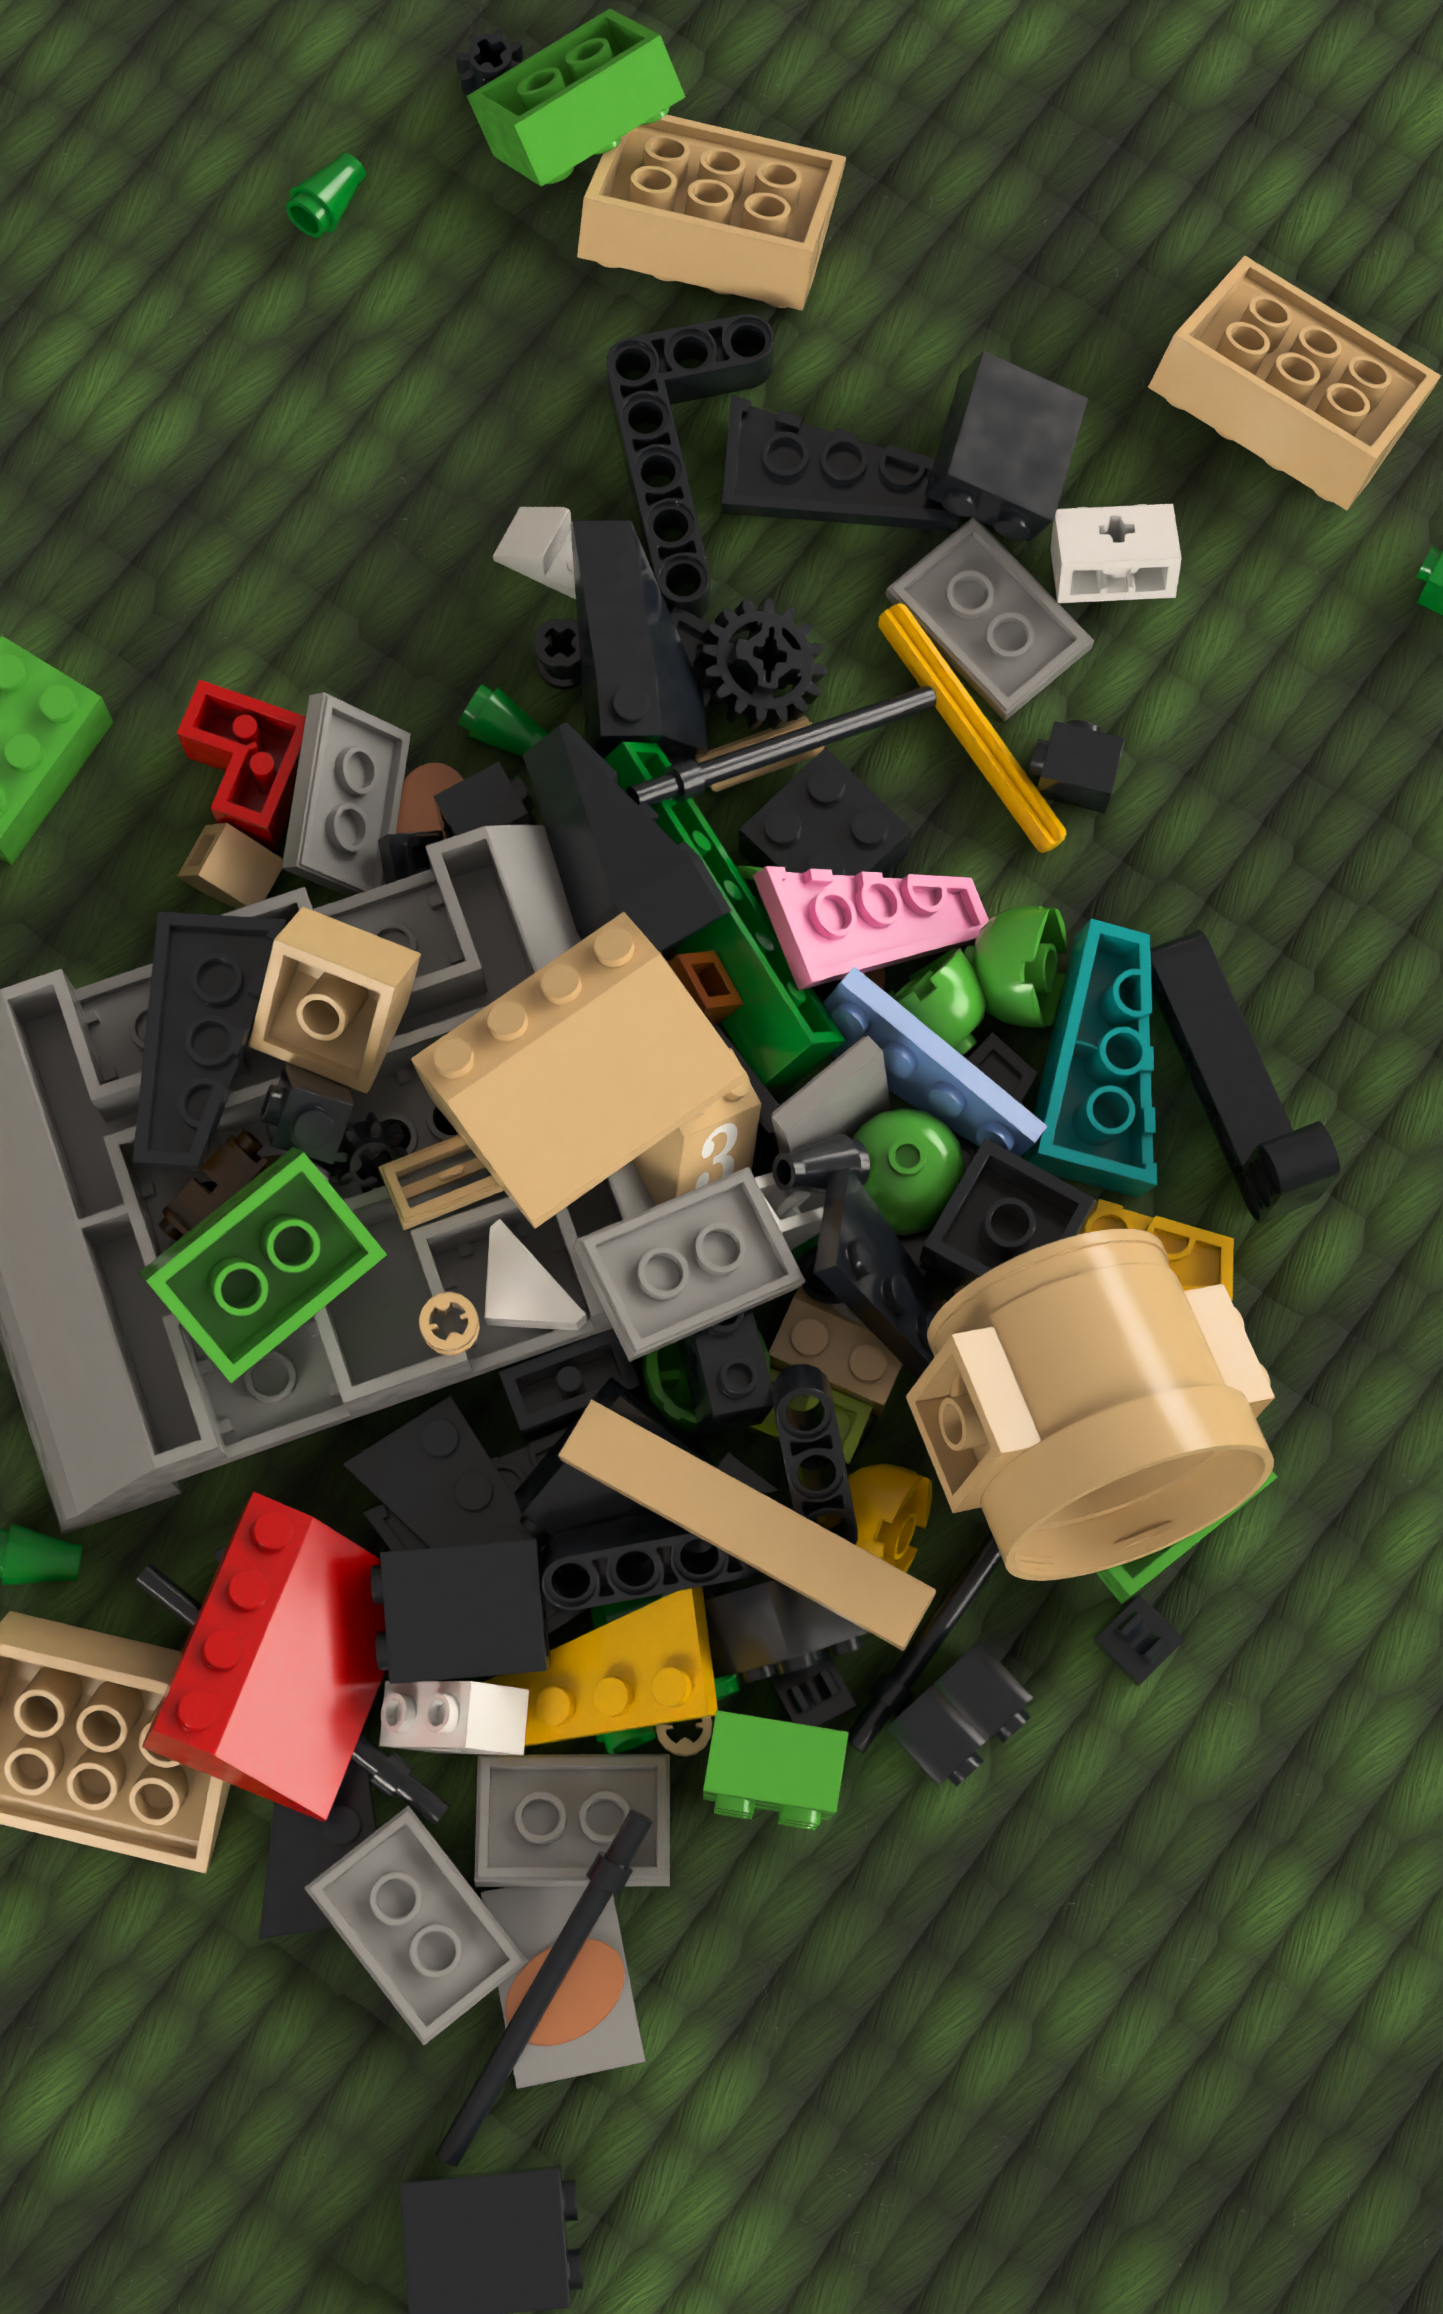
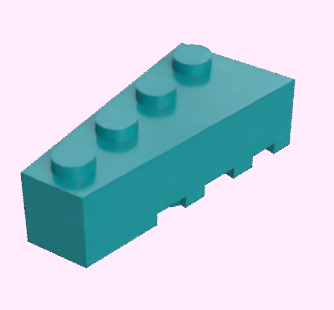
(1101, 1066)

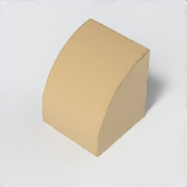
(230, 866)

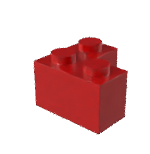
(255, 748)

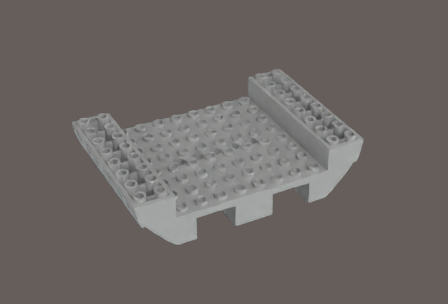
(98, 1360)

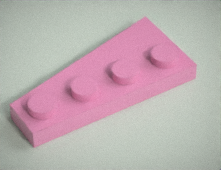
(865, 919)

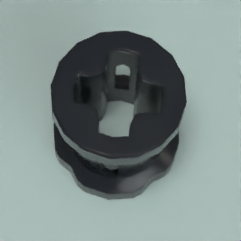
(559, 670)

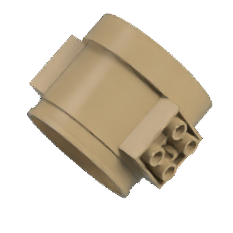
(1092, 1404)

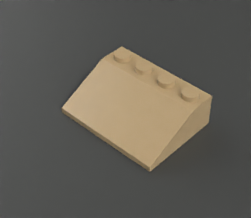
(712, 210)
(1293, 381)
(578, 1069)
(74, 1749)

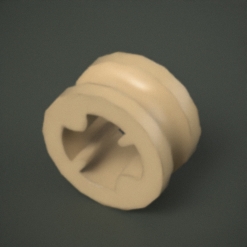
(443, 1305)
(685, 1746)

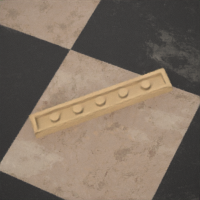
(748, 1525)

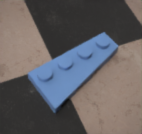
(928, 1069)

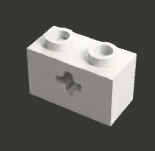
(1115, 553)
(454, 1717)

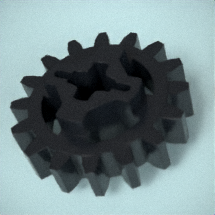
(742, 678)

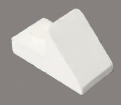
(540, 547)

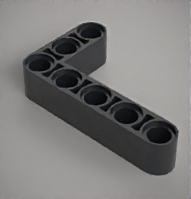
(660, 451)
(1268, 1159)
(670, 1564)

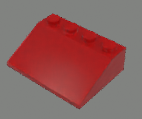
(277, 1662)

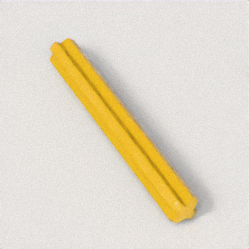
(972, 728)

